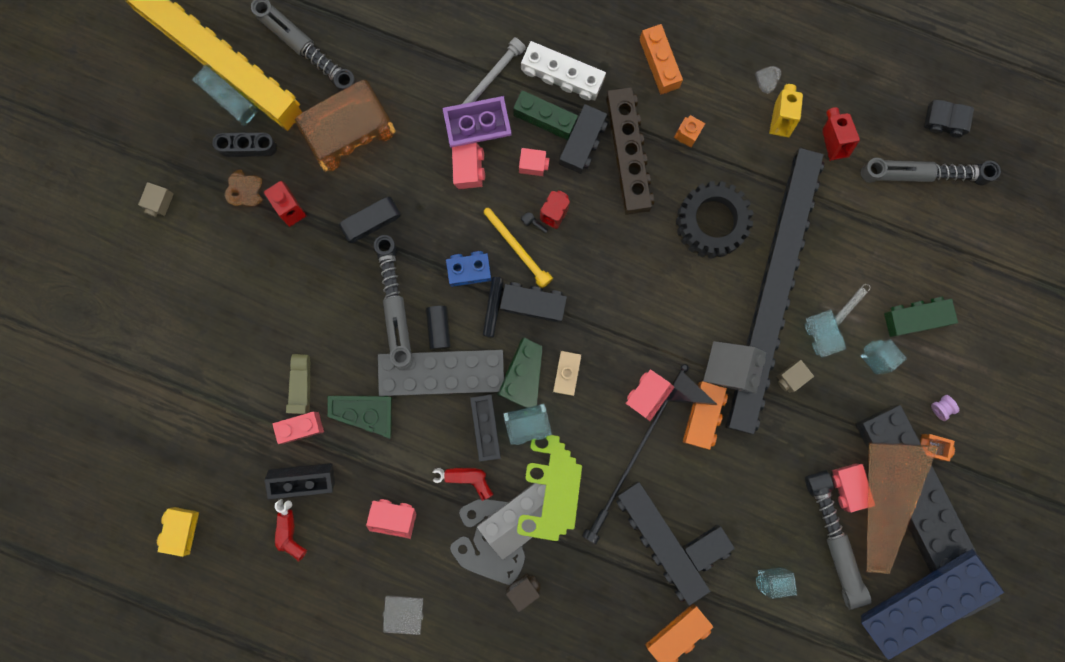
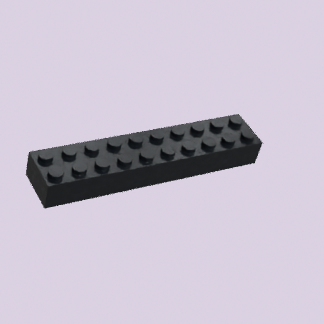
(934, 520)

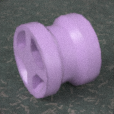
(945, 408)

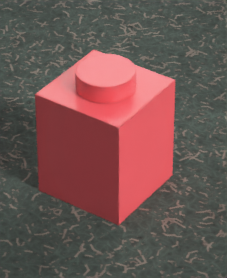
(533, 162)

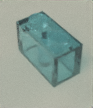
(825, 333)
(883, 356)
(527, 424)
(776, 582)

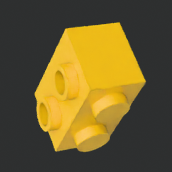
(177, 531)

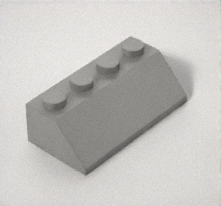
(501, 526)

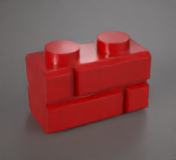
(555, 209)

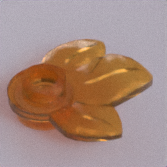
(246, 187)

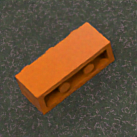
(661, 59)
(705, 418)
(679, 635)

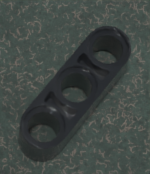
(236, 140)
(369, 220)

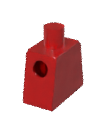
(839, 135)
(284, 202)

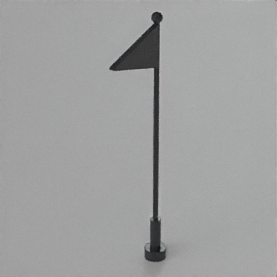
(685, 392)

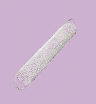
(851, 306)

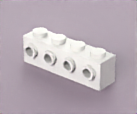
(562, 71)

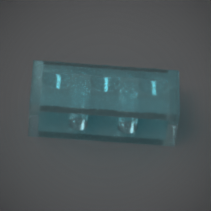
(225, 95)

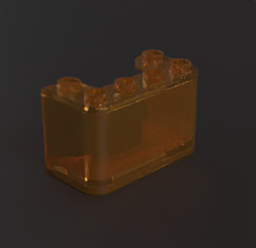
(344, 123)

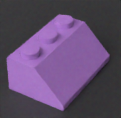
(477, 121)

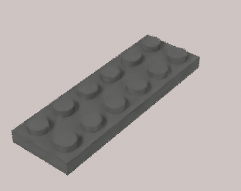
(442, 373)

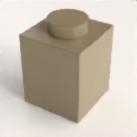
(155, 200)
(794, 376)

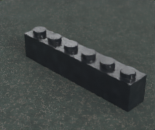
(663, 543)

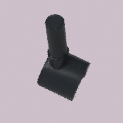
(529, 218)

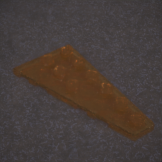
(894, 488)

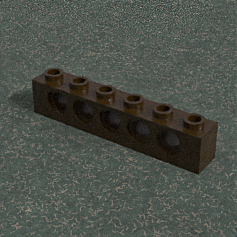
(626, 99)

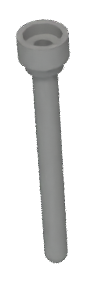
(515, 47)

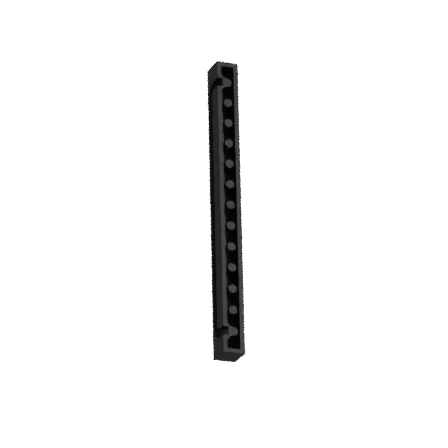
(778, 282)

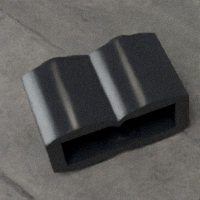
(949, 118)

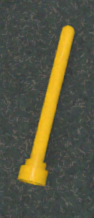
(542, 278)

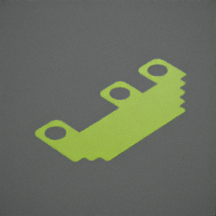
(561, 492)

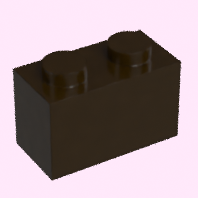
(523, 591)

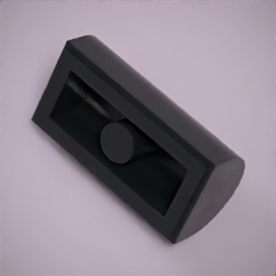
(438, 327)

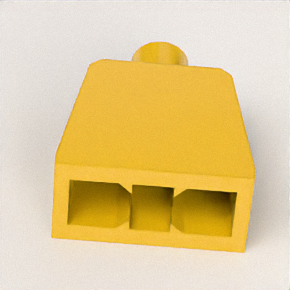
(786, 111)

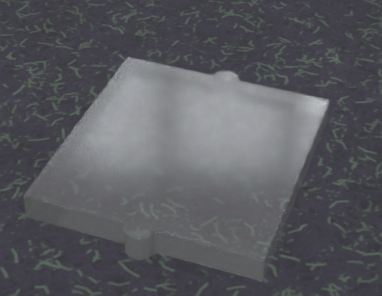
(403, 615)

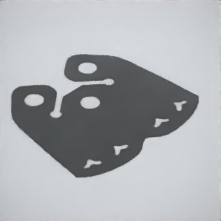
(488, 562)

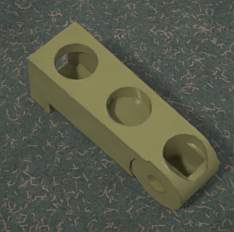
(299, 385)

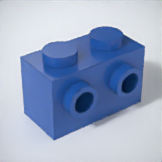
(468, 269)

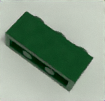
(544, 115)
(920, 316)

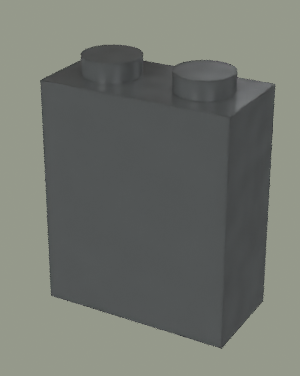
(735, 366)

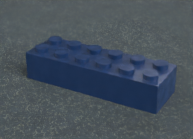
(931, 604)

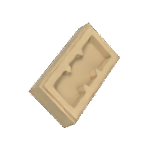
(567, 373)

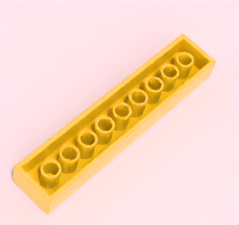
(220, 57)

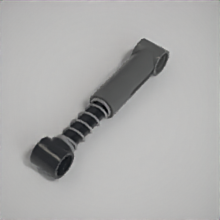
(300, 42)
(928, 171)
(393, 304)
(854, 590)

